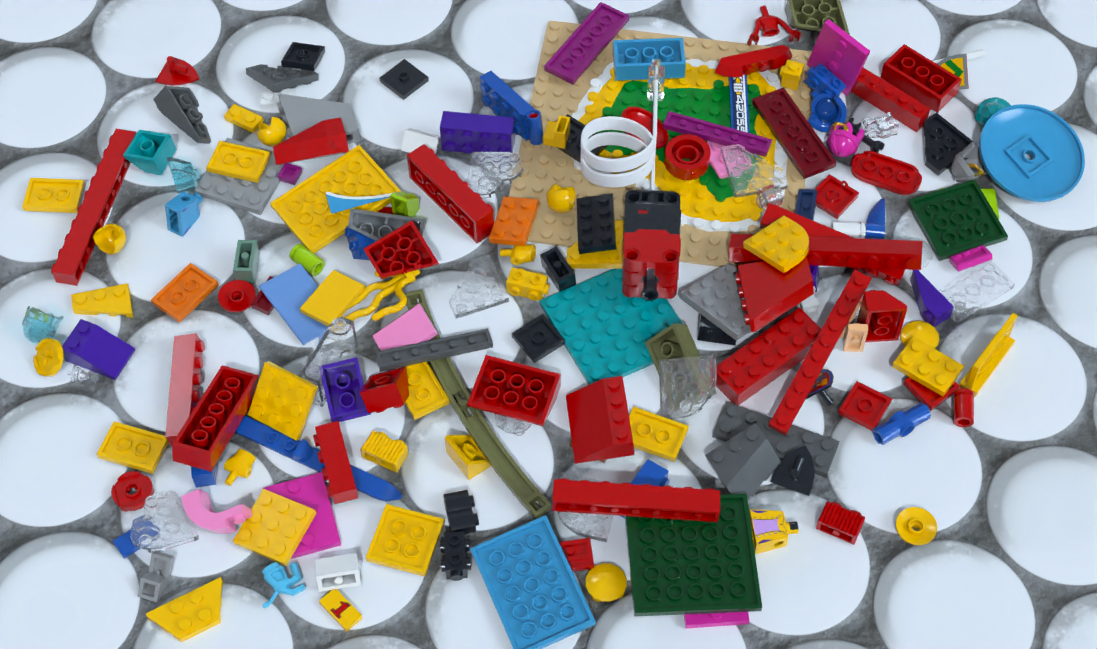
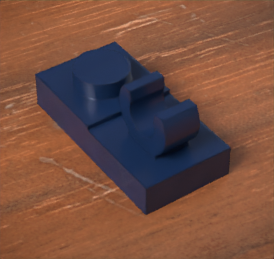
(806, 203)

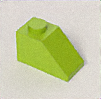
(404, 204)

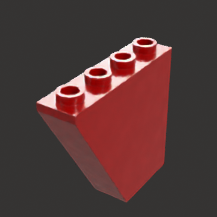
(771, 292)

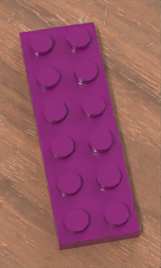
(586, 43)

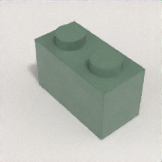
(246, 260)

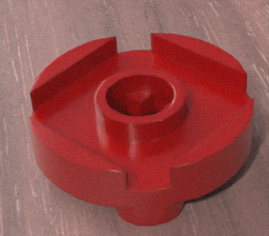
(127, 481)

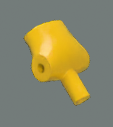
(520, 254)
(239, 465)

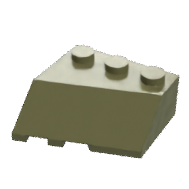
(814, 13)

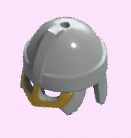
(968, 164)

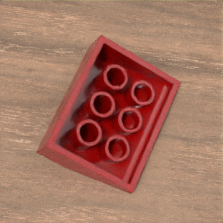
(515, 390)
(600, 421)

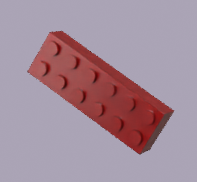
(450, 193)
(766, 357)
(215, 418)

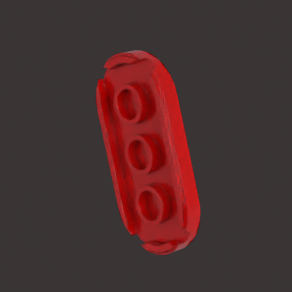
(886, 172)

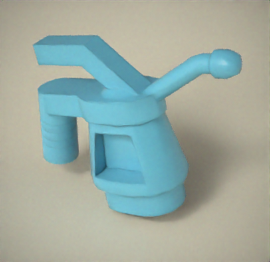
(277, 578)

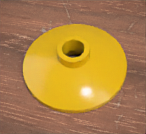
(917, 518)

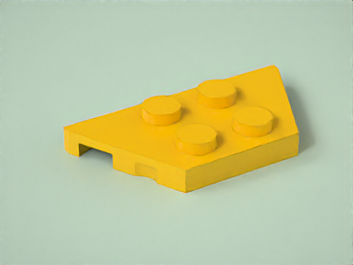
(191, 612)

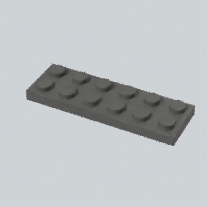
(737, 419)

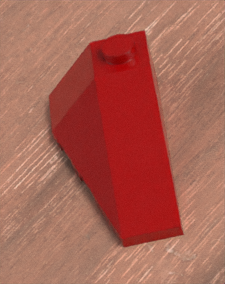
(318, 141)

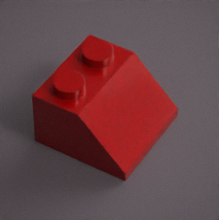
(385, 390)

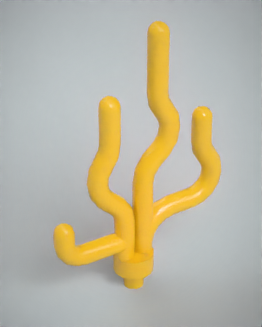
(394, 285)

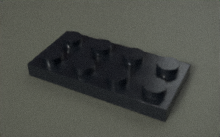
(596, 223)

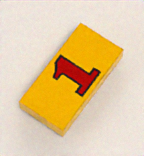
(340, 609)

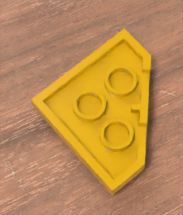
(599, 260)

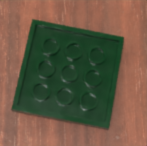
(957, 219)

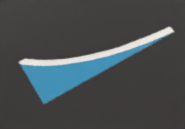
(339, 202)

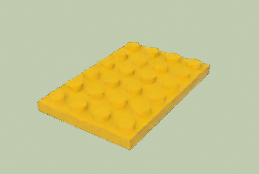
(306, 205)

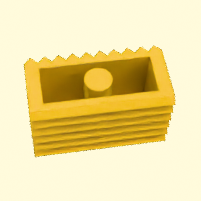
(384, 451)

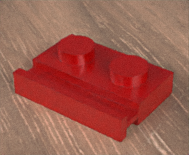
(578, 554)

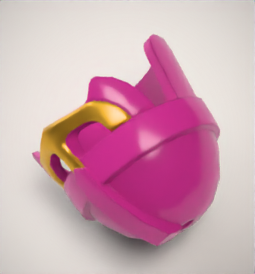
(843, 142)

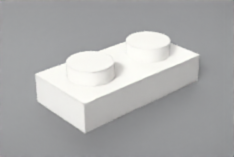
(270, 99)

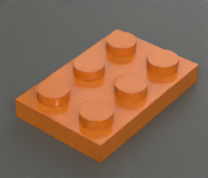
(514, 221)
(184, 292)

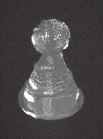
(78, 374)

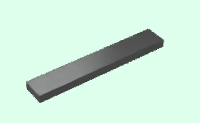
(433, 349)

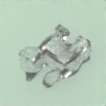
(881, 125)

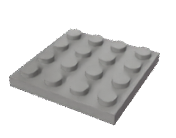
(239, 192)
(719, 301)

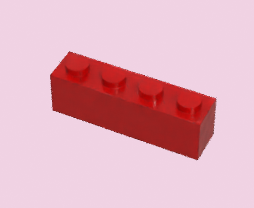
(336, 462)

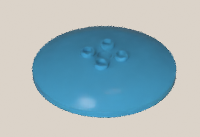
(1050, 141)

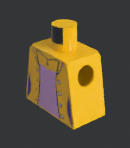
(770, 529)

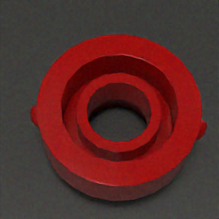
(687, 147)

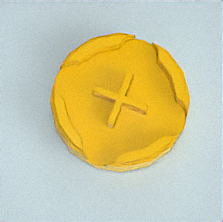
(48, 357)

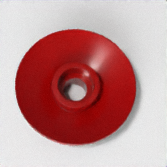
(236, 290)

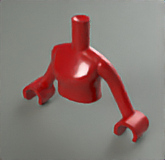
(768, 26)

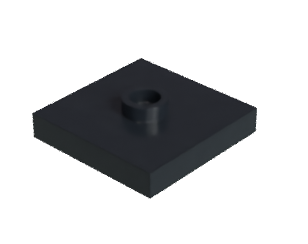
(303, 56)
(404, 79)
(538, 338)

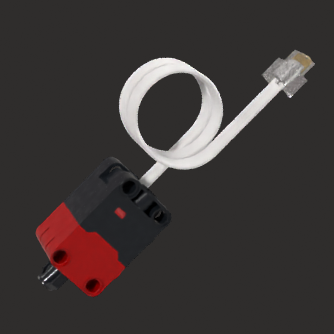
(651, 216)

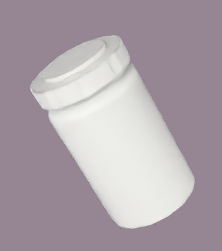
(852, 229)

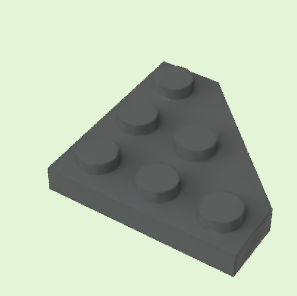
(280, 78)

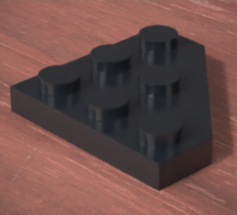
(942, 143)

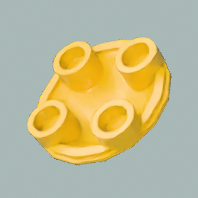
(922, 331)
(606, 582)

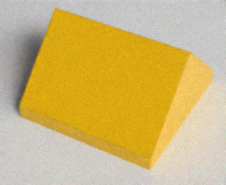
(466, 455)

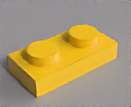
(243, 118)

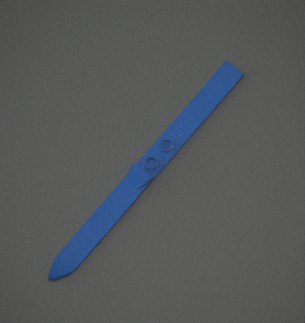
(307, 455)

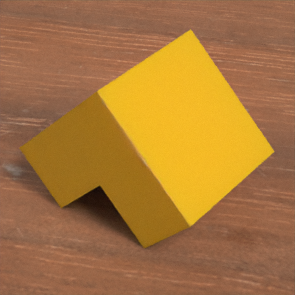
(557, 132)

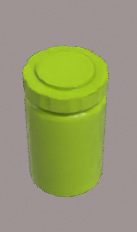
(307, 259)

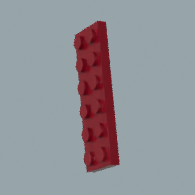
(794, 133)

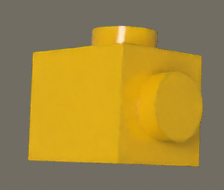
(791, 74)

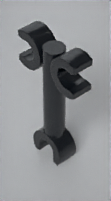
(875, 145)

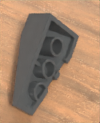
(182, 109)
(379, 224)

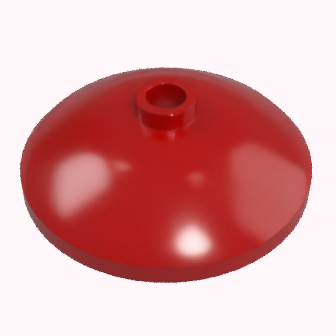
(646, 119)

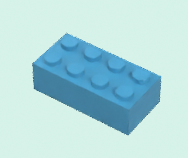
(634, 56)

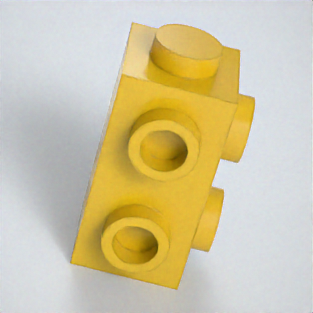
(527, 284)

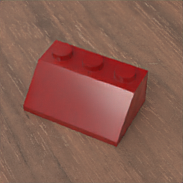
(882, 314)

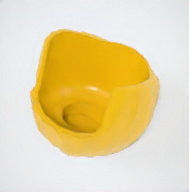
(272, 134)
(561, 199)
(110, 238)

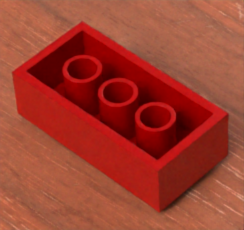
(920, 78)

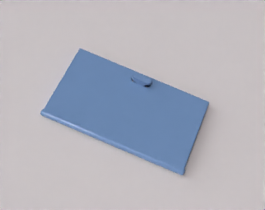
(287, 294)

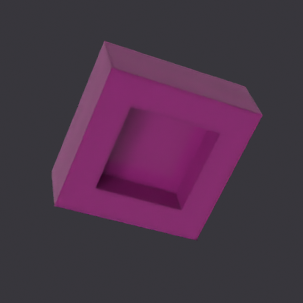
(290, 173)

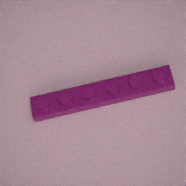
(717, 133)

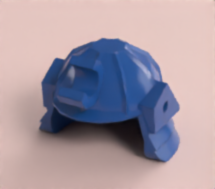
(826, 111)

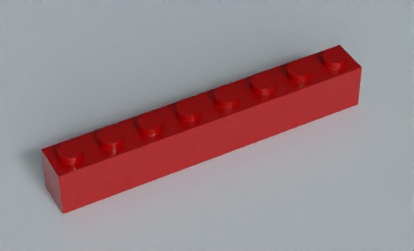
(815, 229)
(636, 500)

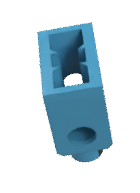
(182, 212)

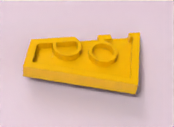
(108, 300)

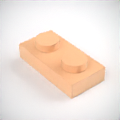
(855, 337)

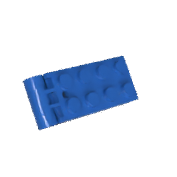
(508, 103)

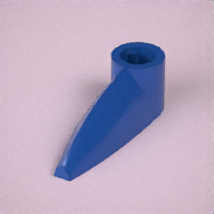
(876, 221)

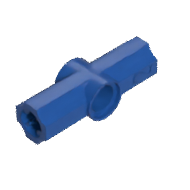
(901, 423)

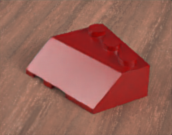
(400, 252)

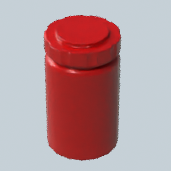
(963, 407)

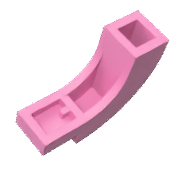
(199, 510)

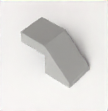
(155, 581)

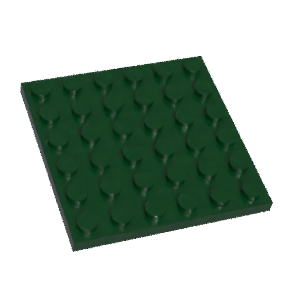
(694, 564)

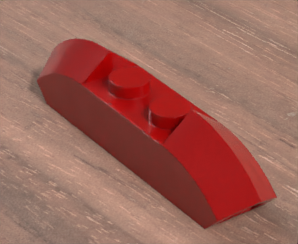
(754, 61)

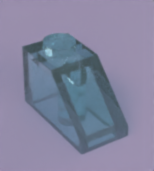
(183, 174)

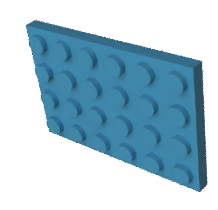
(532, 586)

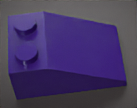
(96, 350)
(342, 390)

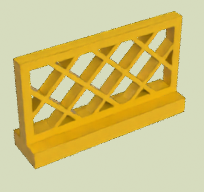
(990, 358)

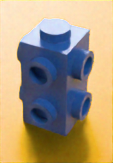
(824, 81)
(357, 243)

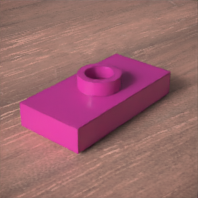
(970, 258)

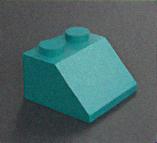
(150, 151)

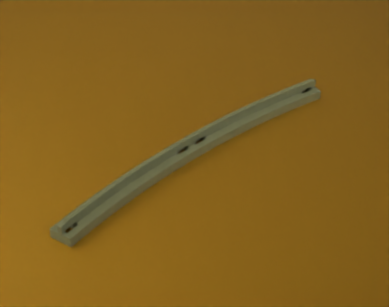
(479, 429)

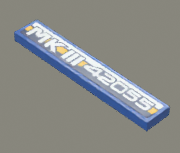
(739, 103)

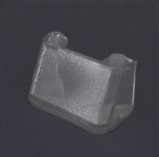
(335, 340)

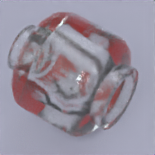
(769, 194)

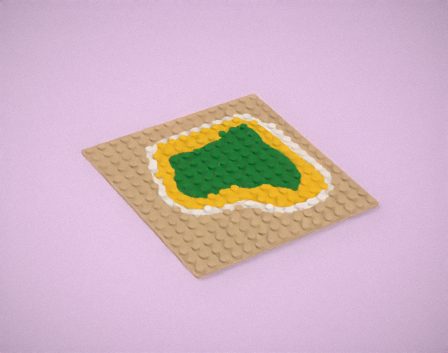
(707, 203)

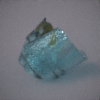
(39, 325)

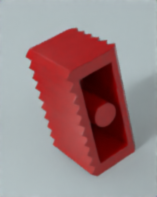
(840, 522)

